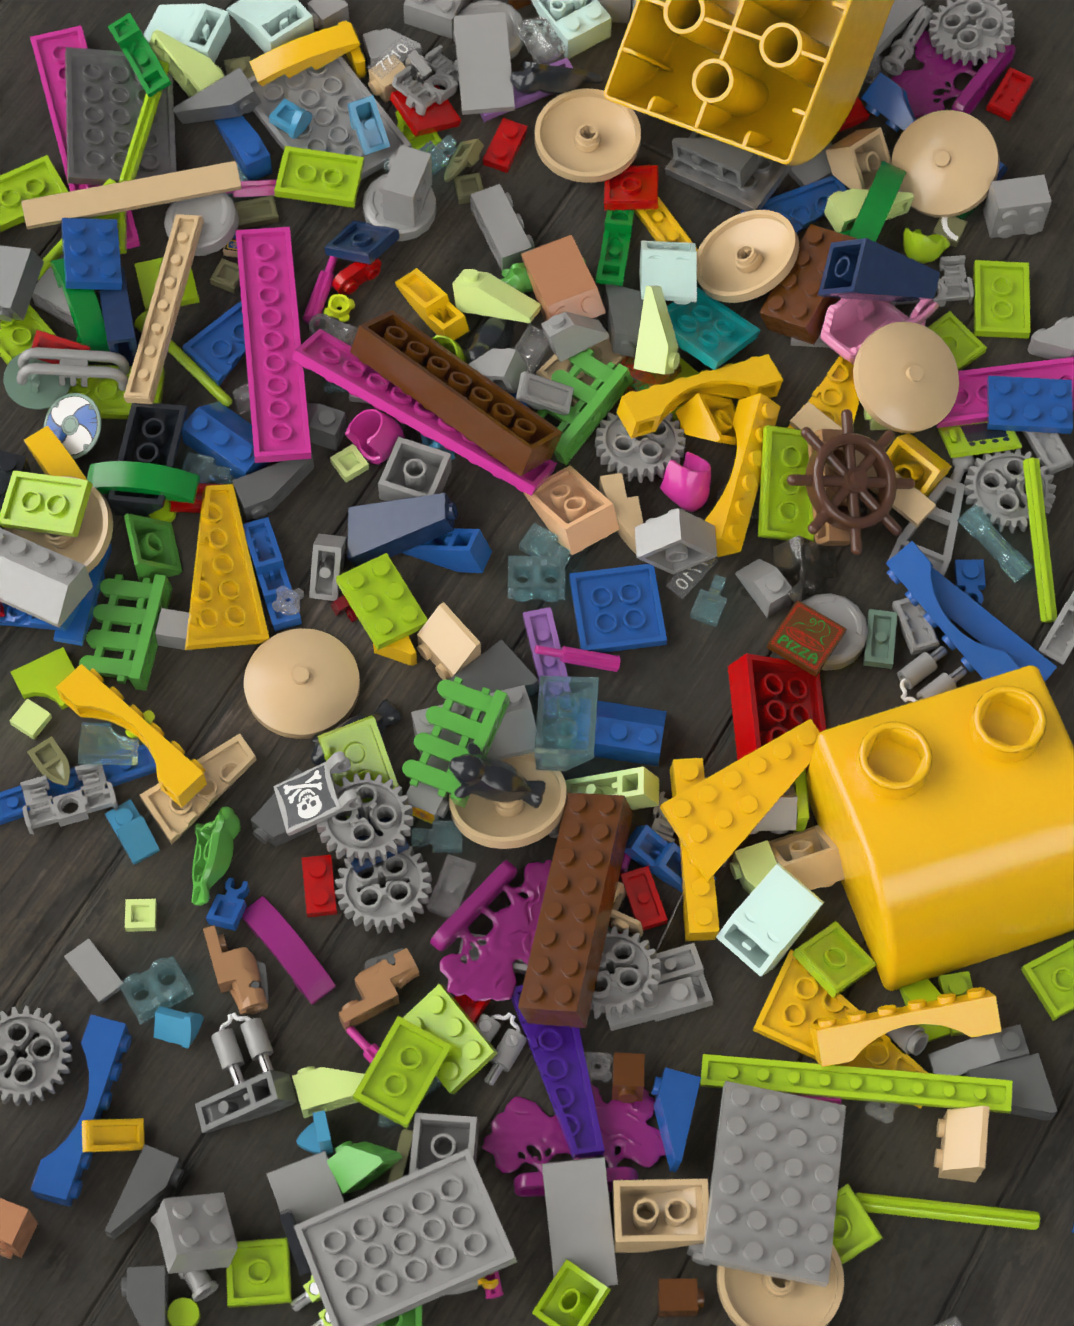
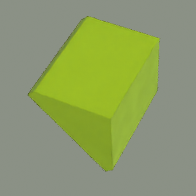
(571, 1298)

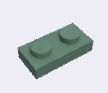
(880, 639)

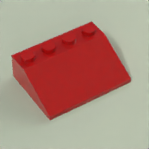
(770, 700)

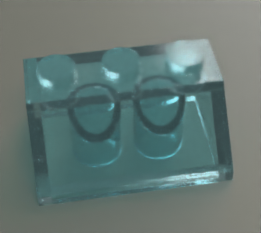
(565, 722)

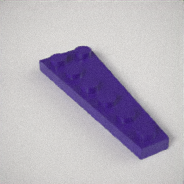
(567, 1081)

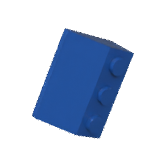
(224, 435)
(629, 733)

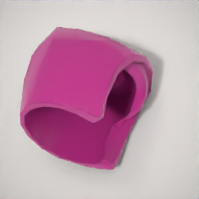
(374, 434)
(688, 484)

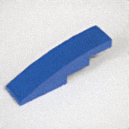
(269, 569)
(79, 626)

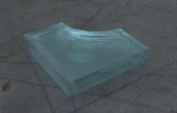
(104, 746)

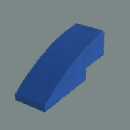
(662, 857)

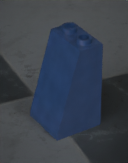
(875, 273)

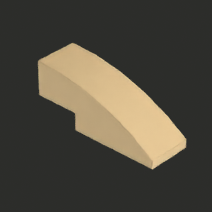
(626, 509)

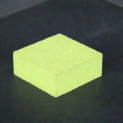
(349, 463)
(30, 719)
(140, 915)

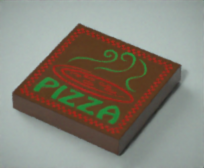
(806, 638)

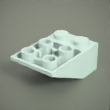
(272, 21)
(576, 22)
(194, 25)
(671, 267)
(770, 920)

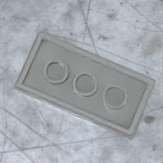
(484, 63)
(580, 1217)

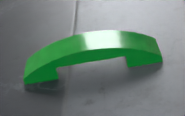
(140, 55)
(878, 202)
(615, 247)
(84, 311)
(144, 478)

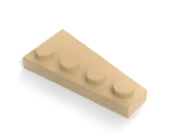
(222, 769)

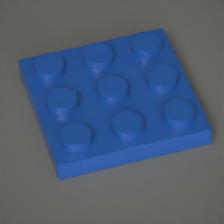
(618, 608)

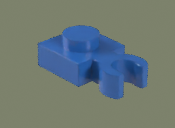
(970, 578)
(229, 908)

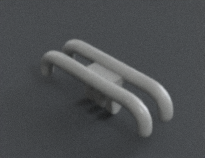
(73, 365)

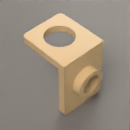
(621, 920)

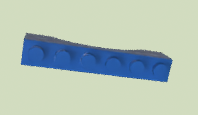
(892, 101)
(916, 574)
(61, 1171)

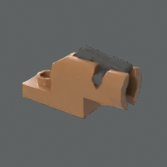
(238, 973)
(378, 986)

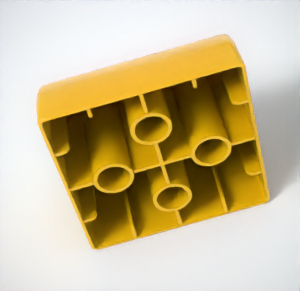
(749, 70)
(952, 824)

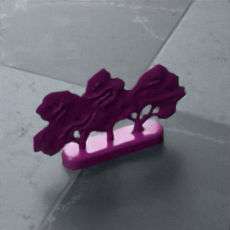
(938, 71)
(508, 940)
(526, 1124)

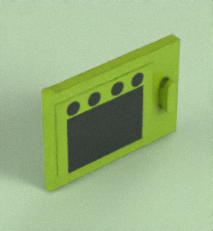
(976, 439)

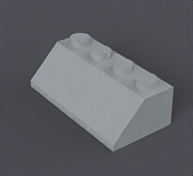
(40, 579)
(513, 737)

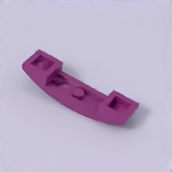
(288, 950)

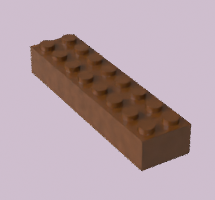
(456, 392)
(576, 910)

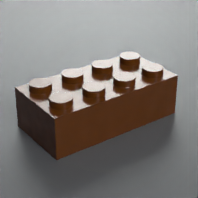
(794, 303)

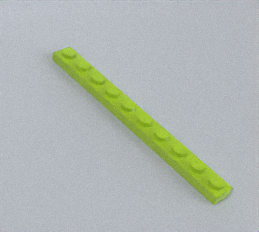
(859, 1083)

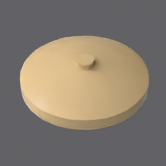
(587, 136)
(947, 162)
(746, 256)
(906, 377)
(92, 537)
(301, 683)
(514, 822)
(775, 1301)

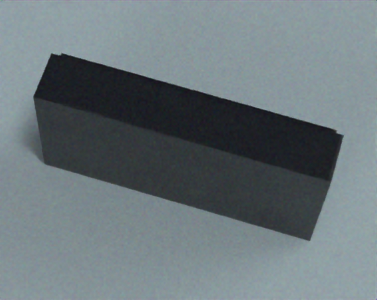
(288, 1222)

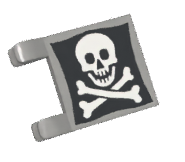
(313, 795)

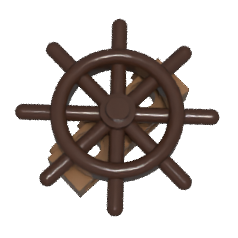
(837, 484)

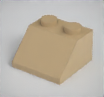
(858, 157)
(447, 642)
(809, 857)
(962, 1143)

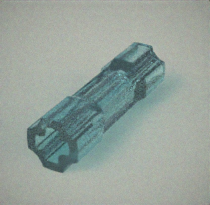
(981, 528)

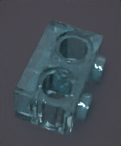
(536, 570)
(159, 994)

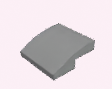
(683, 963)
(306, 1187)

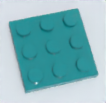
(710, 330)

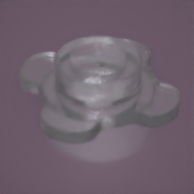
(290, 607)
(601, 1059)
(884, 1114)

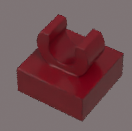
(341, 605)

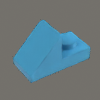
(368, 125)
(132, 832)

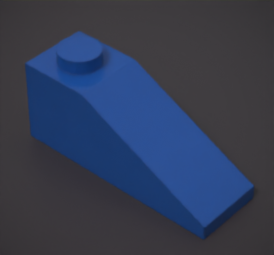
(245, 147)
(458, 550)
(674, 1110)

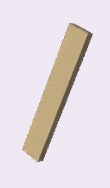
(908, 502)

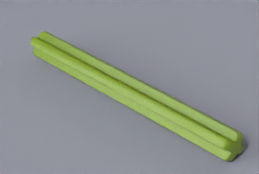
(141, 134)
(1040, 540)
(949, 1211)

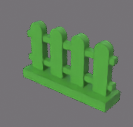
(593, 400)
(143, 645)
(442, 718)

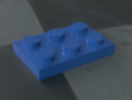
(91, 254)
(1029, 404)

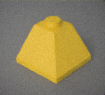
(708, 418)

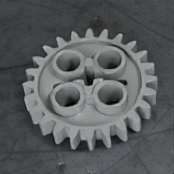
(971, 30)
(640, 455)
(1008, 488)
(385, 803)
(386, 910)
(616, 996)
(45, 1069)

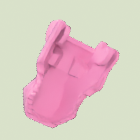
(853, 320)

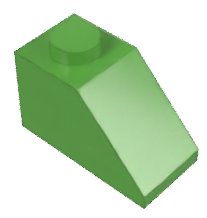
(360, 1164)

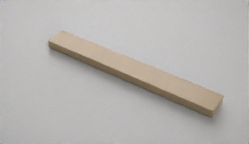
(131, 194)
(163, 309)

